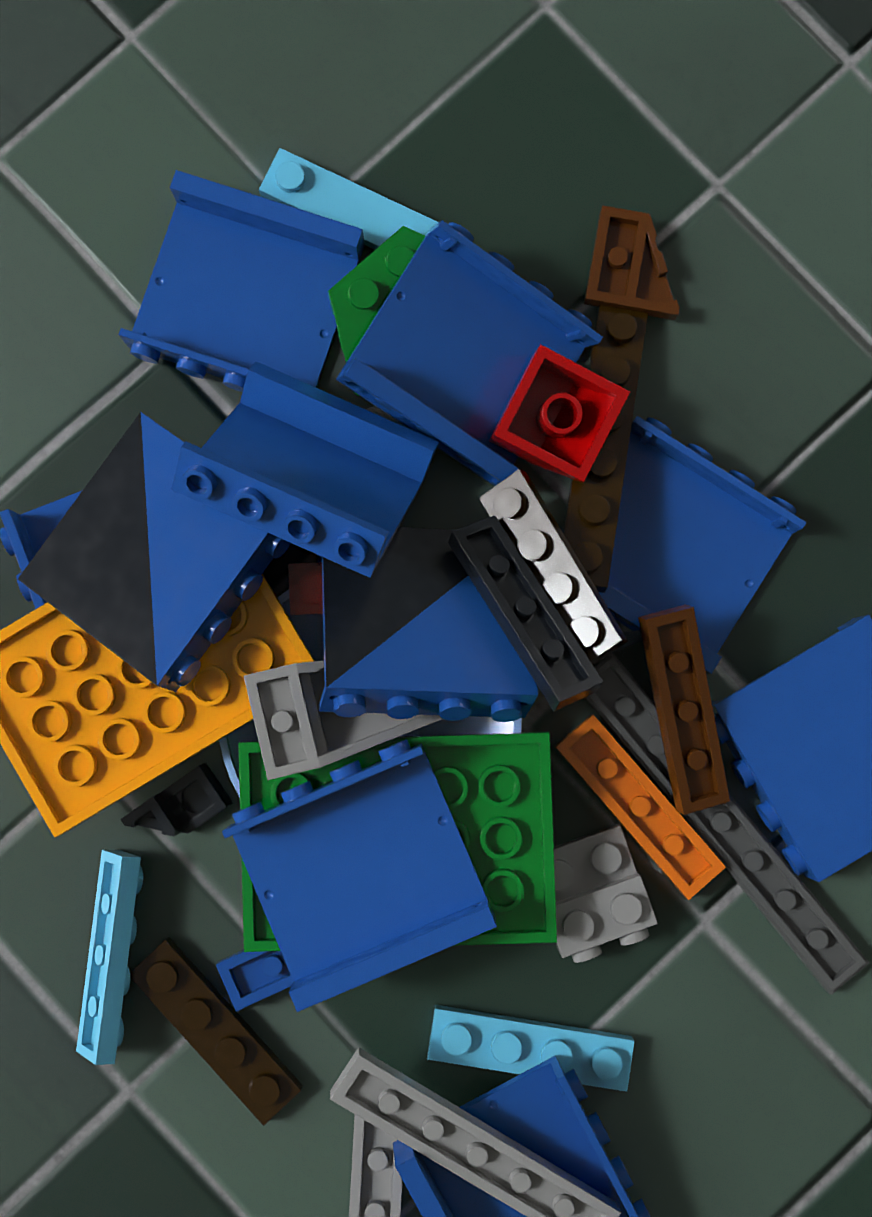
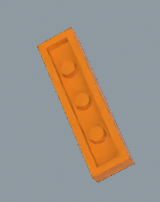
(640, 807)

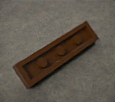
(684, 708)

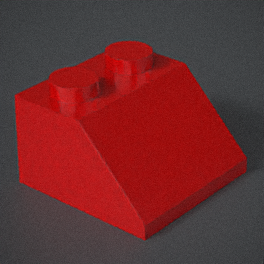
(559, 415)

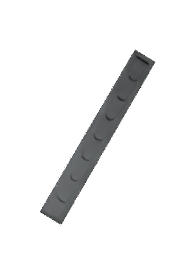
(732, 838)

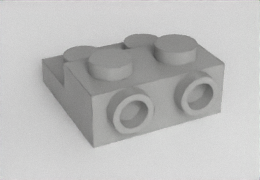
(598, 895)

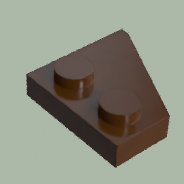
(628, 267)

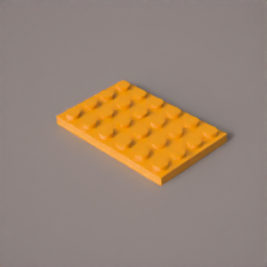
(97, 729)

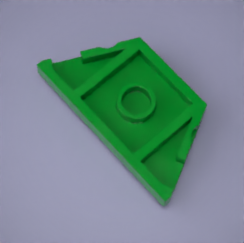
(365, 288)

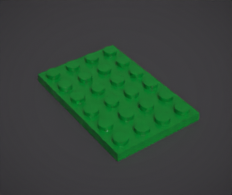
(500, 805)

